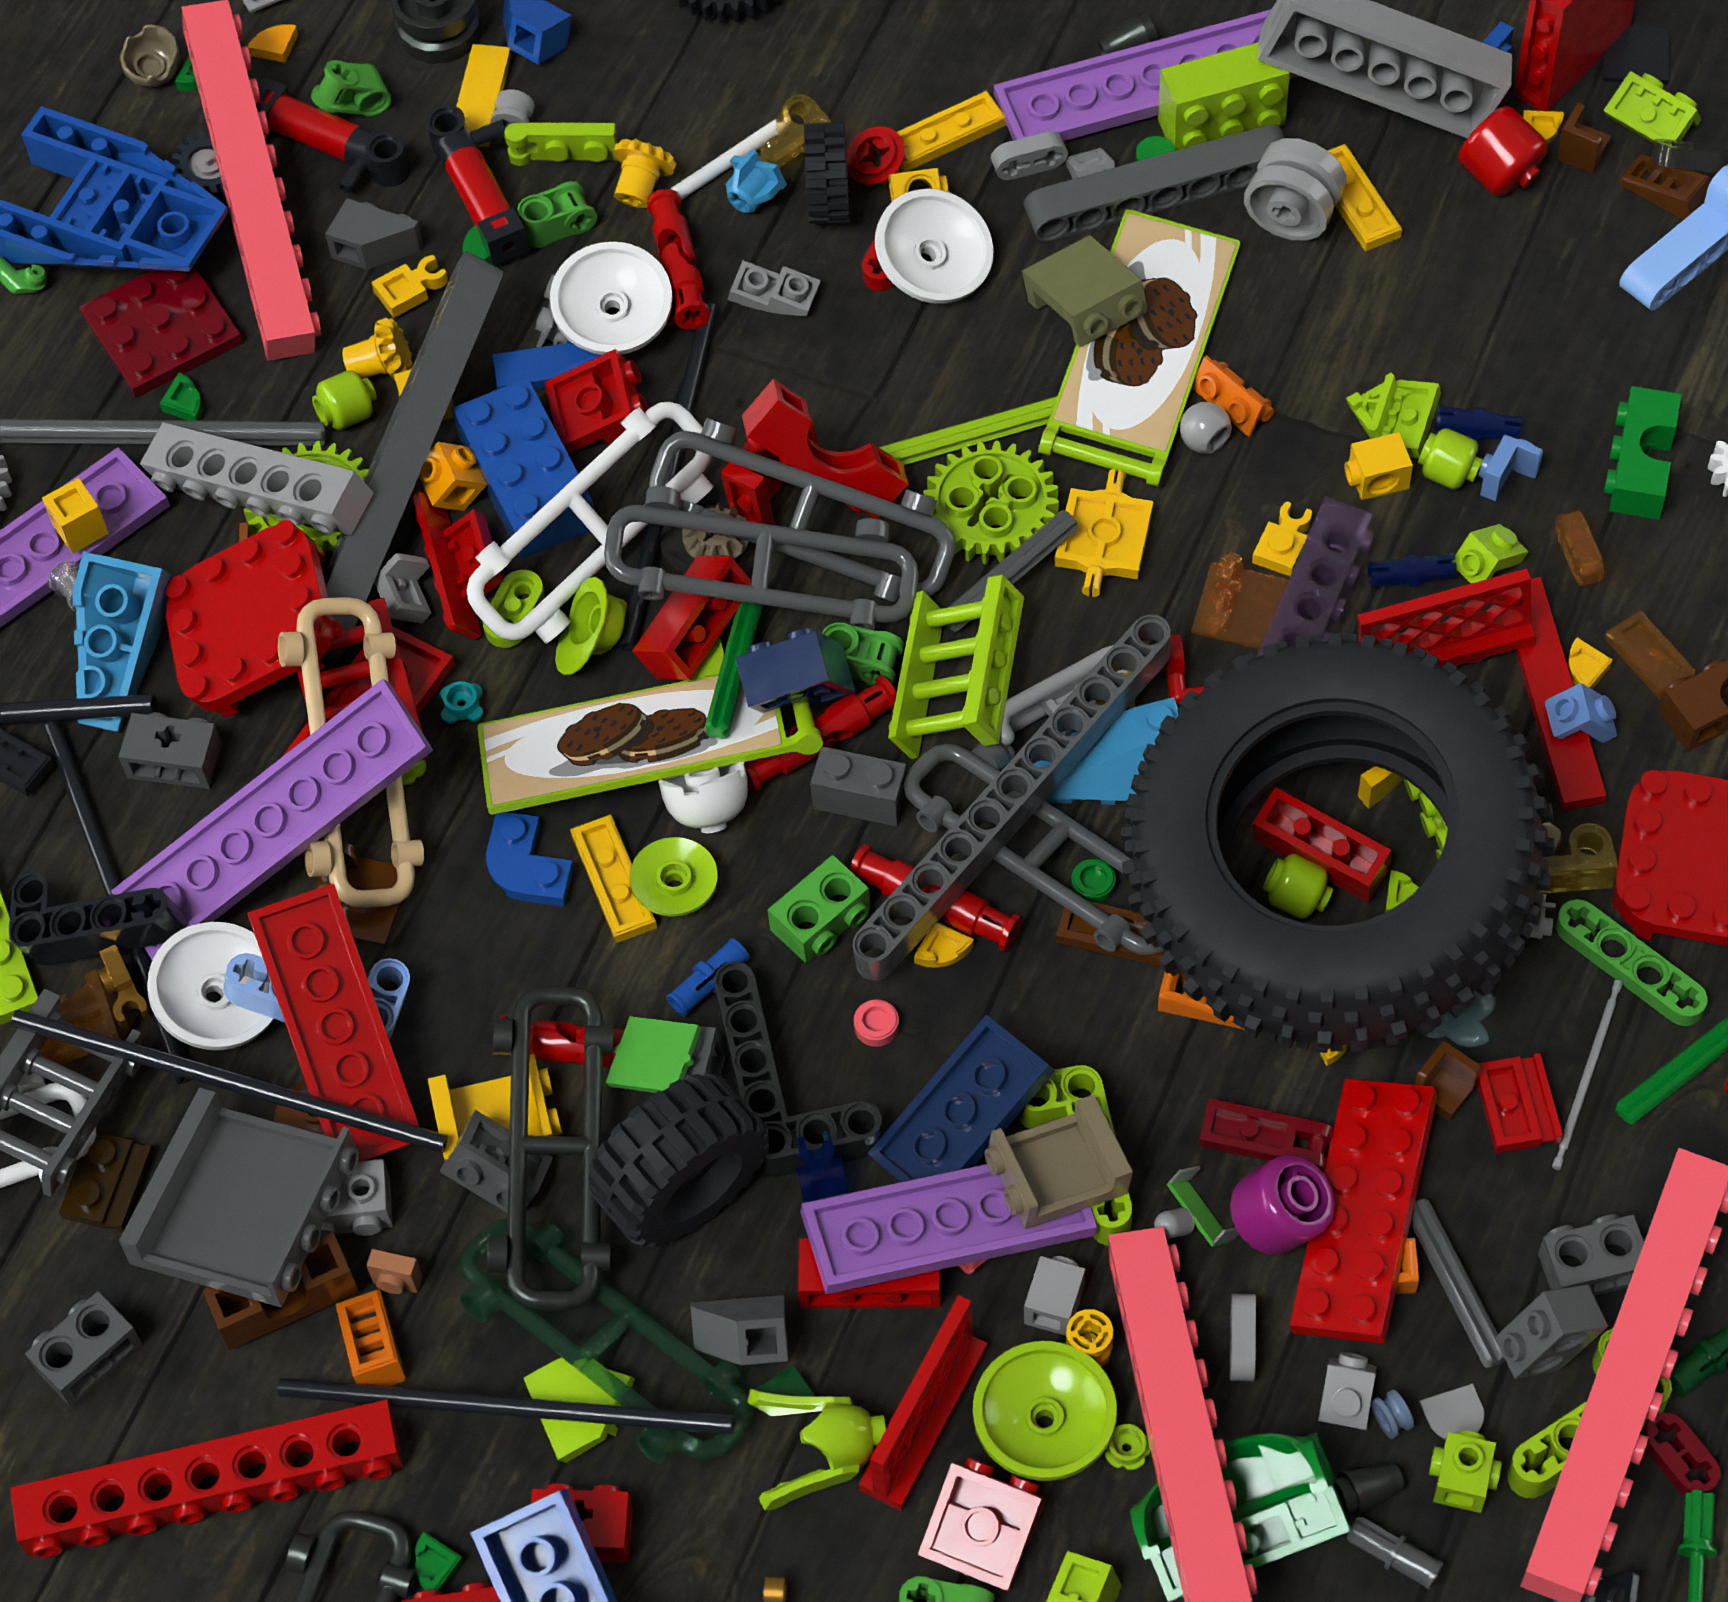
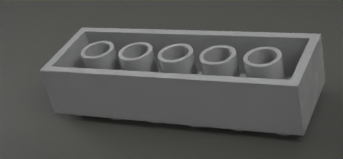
(1388, 60)

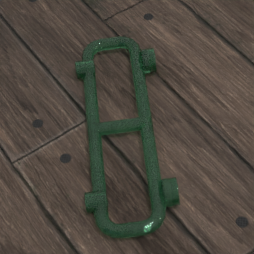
(487, 1297)

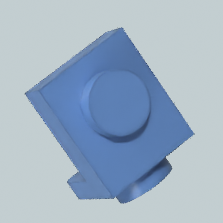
(1510, 455)
(1581, 710)

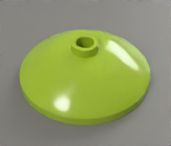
(1048, 1382)

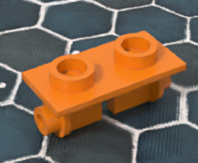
(1223, 387)

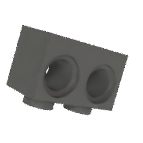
(1599, 1267)
(1551, 1331)
(92, 1356)

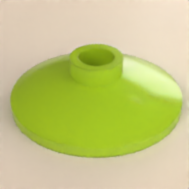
(673, 861)

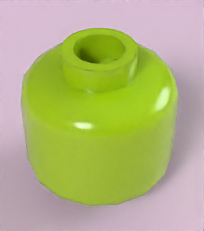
(344, 400)
(1450, 458)
(1297, 886)

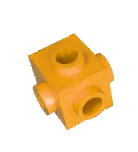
(451, 476)

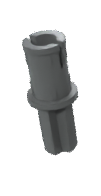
(1394, 1552)

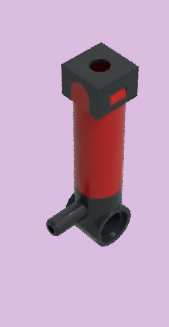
(459, 152)
(377, 153)

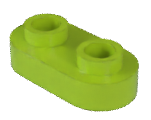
(510, 606)

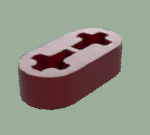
(1688, 1448)

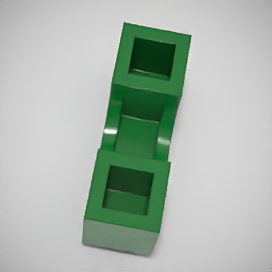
(1640, 481)

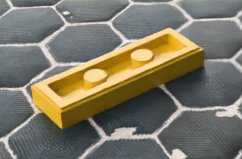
(482, 82)
(950, 129)
(1363, 206)
(609, 874)

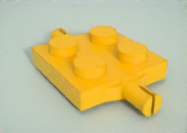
(1108, 533)

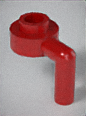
(1175, 671)

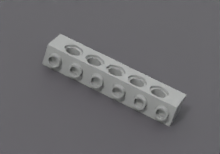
(256, 479)

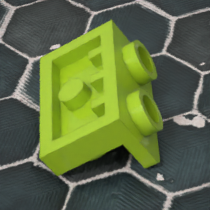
(1650, 110)

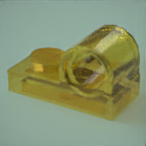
(791, 135)
(1582, 871)

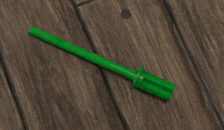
(1698, 1539)

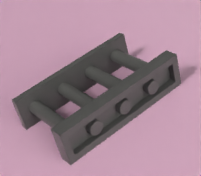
(24, 1057)

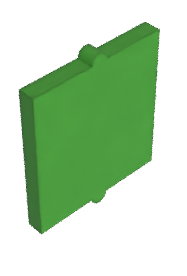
(652, 1054)

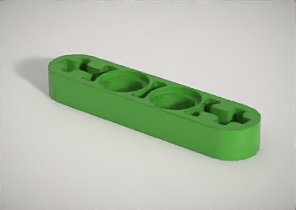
(1636, 957)

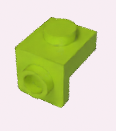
(1488, 552)

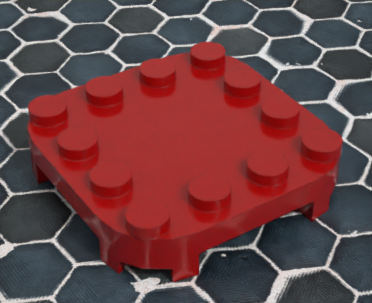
(233, 608)
(1675, 858)

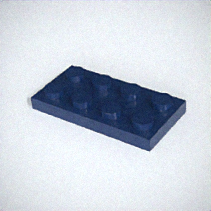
(966, 1099)

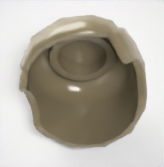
(150, 56)

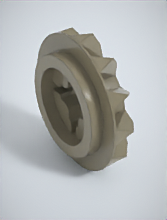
(699, 545)

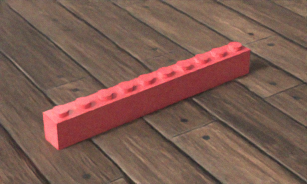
(249, 180)
(1627, 1381)
(1179, 1419)

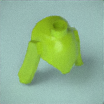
(840, 1431)

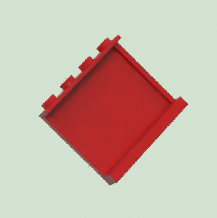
(1564, 43)

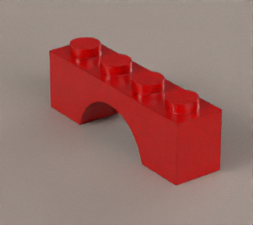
(781, 425)

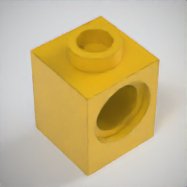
(900, 182)
(1379, 466)
(75, 515)

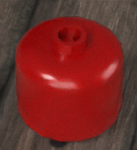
(1503, 152)

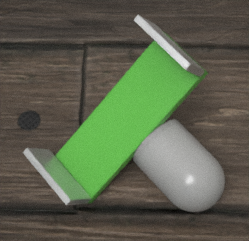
(1194, 1212)

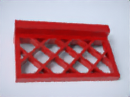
(1469, 631)
(925, 1409)

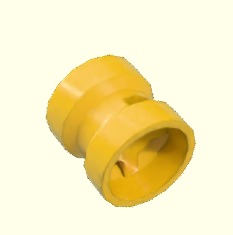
(1095, 1346)

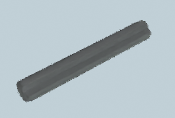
(1022, 558)
(1456, 1283)

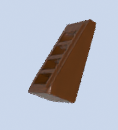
(1681, 202)

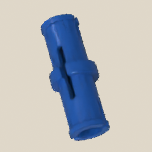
(687, 996)

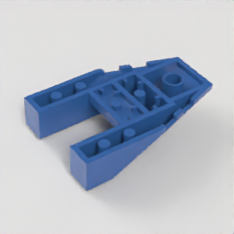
(119, 211)

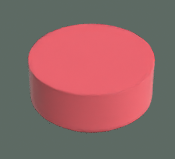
(876, 1023)

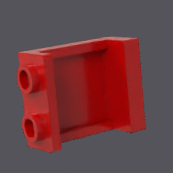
(752, 491)

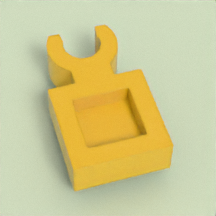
(406, 288)
(1282, 543)

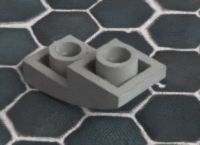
(772, 292)

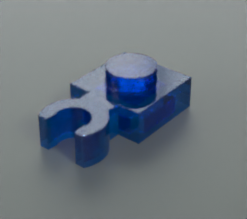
(821, 1175)

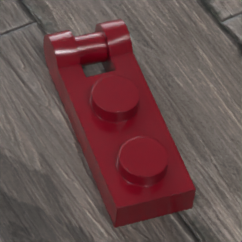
(1262, 1133)

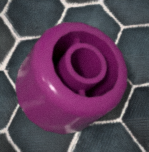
(1282, 1205)

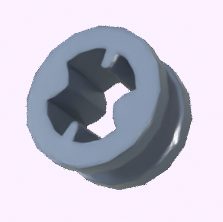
(1392, 1414)

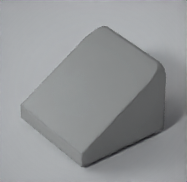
(1089, 163)

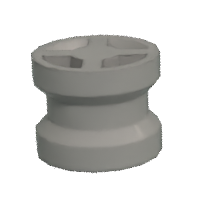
(512, 107)

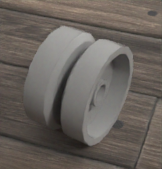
(1295, 189)

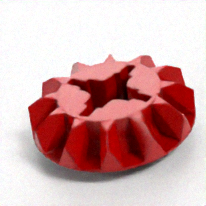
(861, 155)

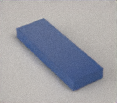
(538, 364)

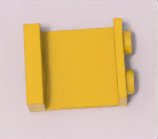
(492, 1099)

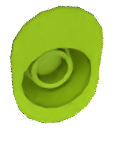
(594, 626)

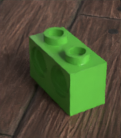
(811, 903)

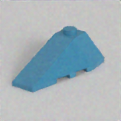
(118, 627)
(1113, 760)

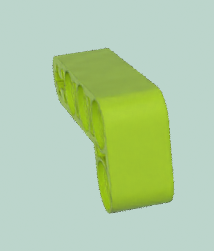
(1061, 1104)
(1533, 1451)

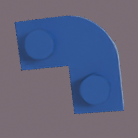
(518, 870)

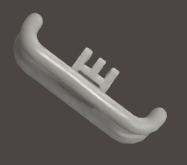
(1045, 698)

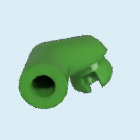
(23, 280)

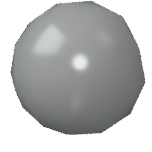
(1205, 427)

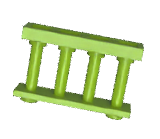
(985, 683)

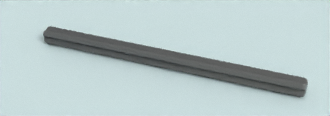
(143, 431)

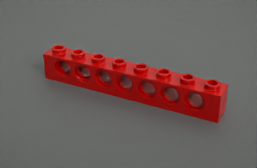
(41, 1502)

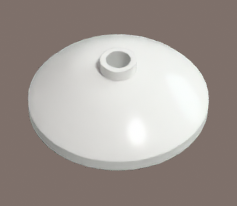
(945, 230)
(606, 278)
(189, 969)

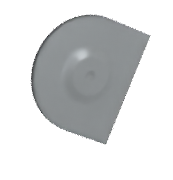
(1454, 1411)

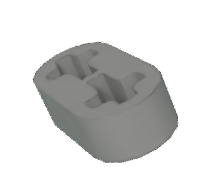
(1029, 155)
(1242, 1337)

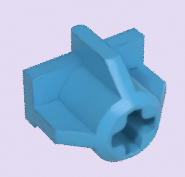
(753, 182)

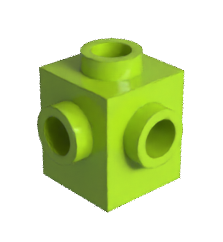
(1464, 1470)

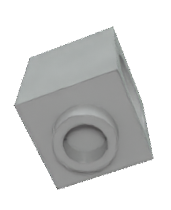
(1054, 1294)

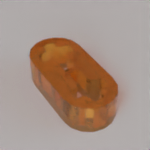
(1579, 548)

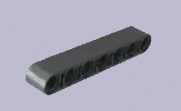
(1148, 184)

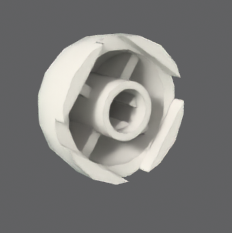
(706, 797)

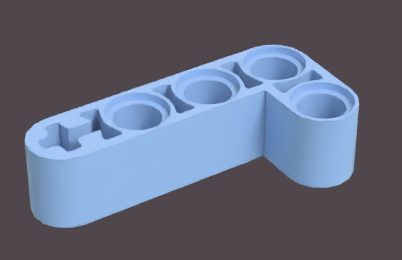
(1683, 250)
(252, 998)

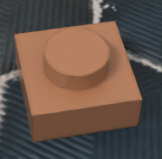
(394, 1272)

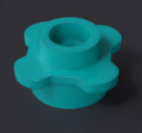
(457, 693)

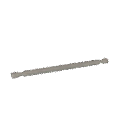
(1587, 1074)

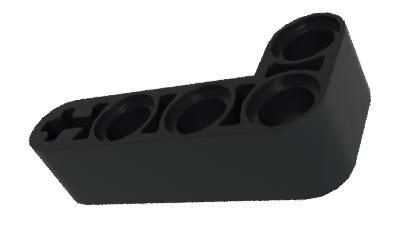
(61, 931)

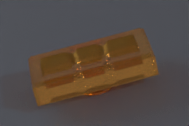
(1648, 653)

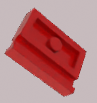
(1518, 1103)

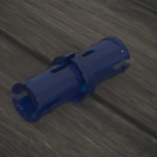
(1477, 422)
(1411, 570)

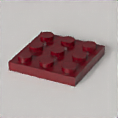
(160, 327)

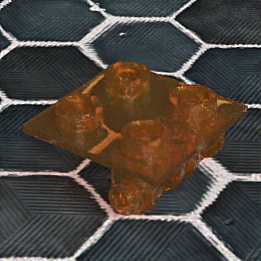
(1237, 603)

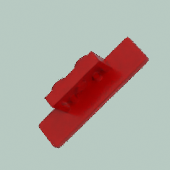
(453, 560)

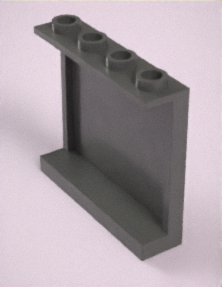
(238, 1201)

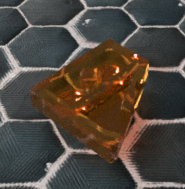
(87, 1010)

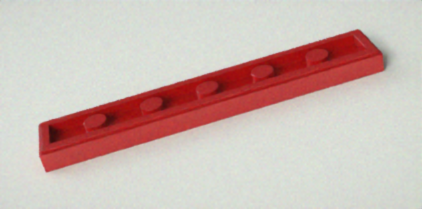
(1546, 675)

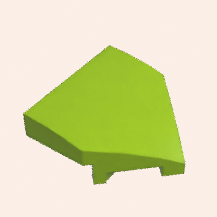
(1396, 408)
(564, 1383)

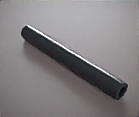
(77, 708)

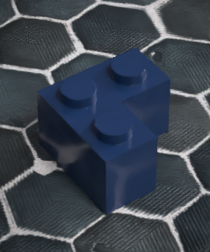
(797, 669)

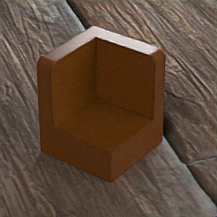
(1581, 144)
(1452, 1076)

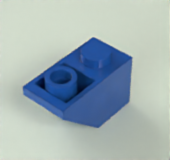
(535, 28)

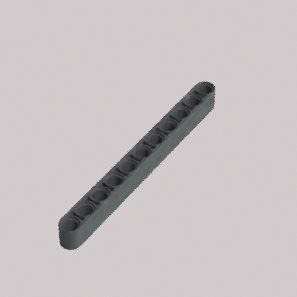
(412, 431)
(1007, 812)

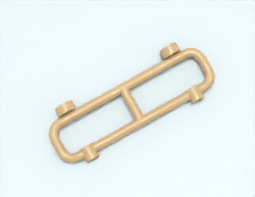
(327, 856)

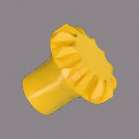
(640, 170)
(381, 353)

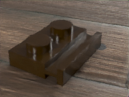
(107, 1182)

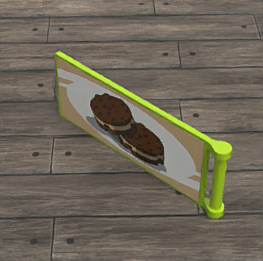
(1138, 377)
(626, 743)

